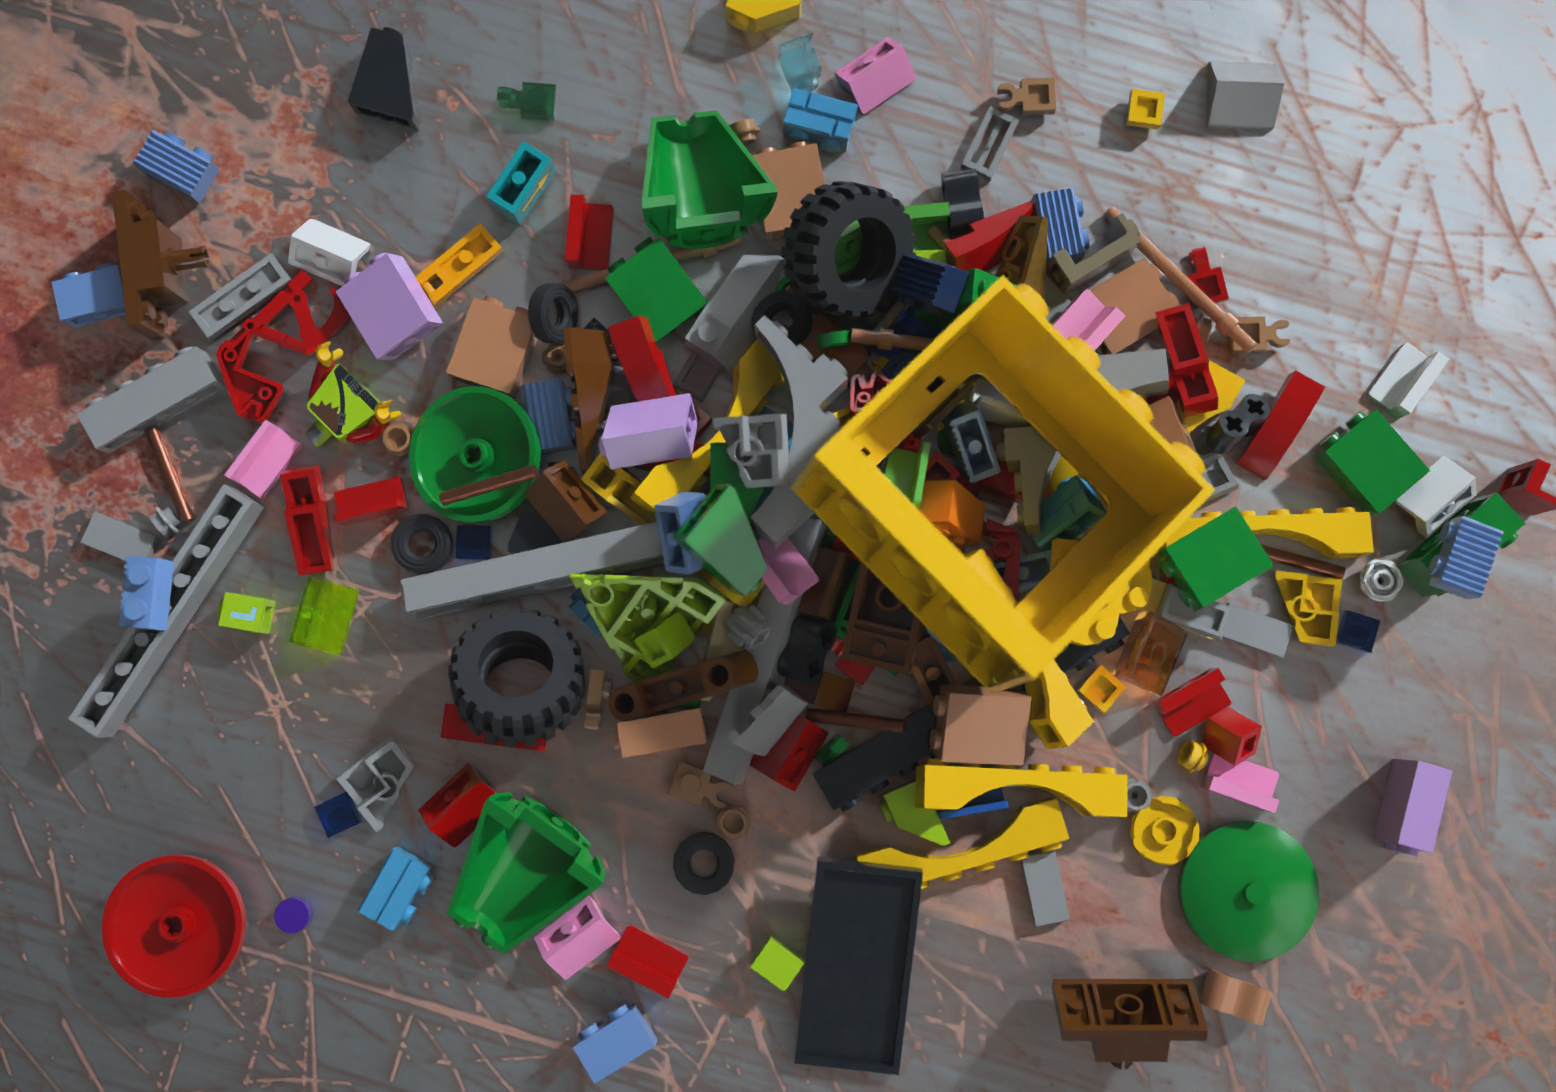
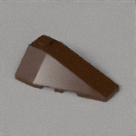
(591, 367)

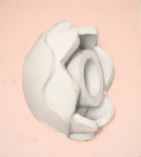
(1388, 573)

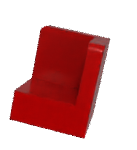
(1231, 736)

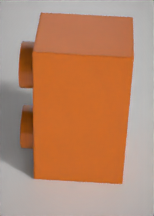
(953, 512)

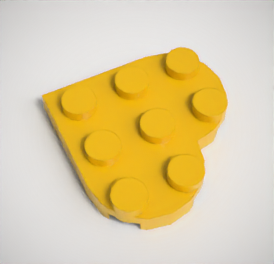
(1126, 600)

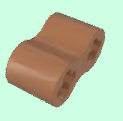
(1235, 997)

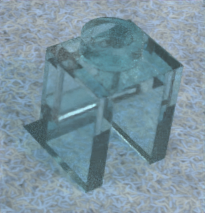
(800, 63)

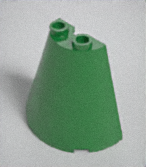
(702, 183)
(521, 871)

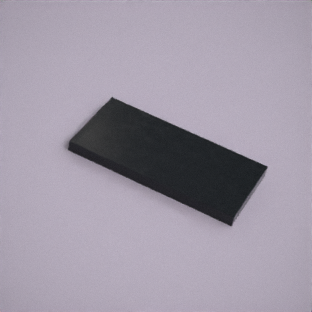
(858, 965)

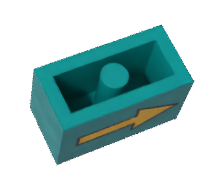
(521, 183)

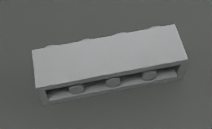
(150, 399)

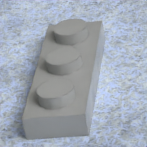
(240, 297)

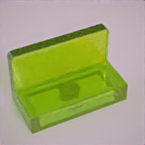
(324, 615)

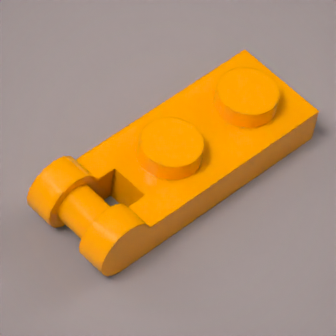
(459, 264)

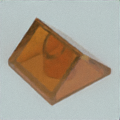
(1150, 653)

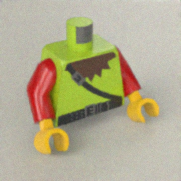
(343, 404)

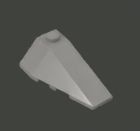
(725, 324)

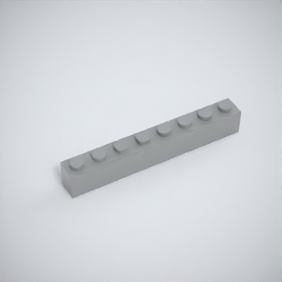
(144, 650)

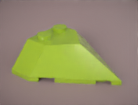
(634, 604)

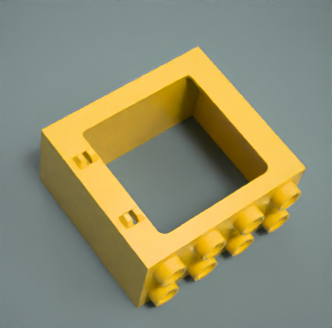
(1092, 425)

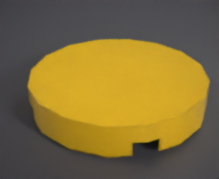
(1164, 831)

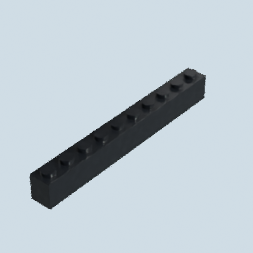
(893, 752)

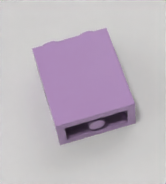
(388, 306)
(649, 431)
(1412, 806)

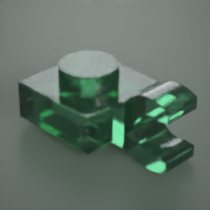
(534, 100)

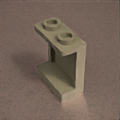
(1122, 239)

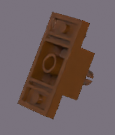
(150, 265)
(881, 627)
(1129, 1016)

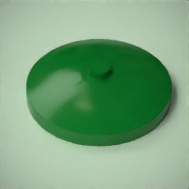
(469, 439)
(1248, 891)

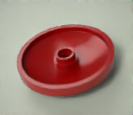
(173, 925)

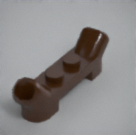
(683, 685)

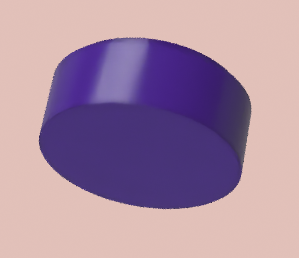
(293, 915)

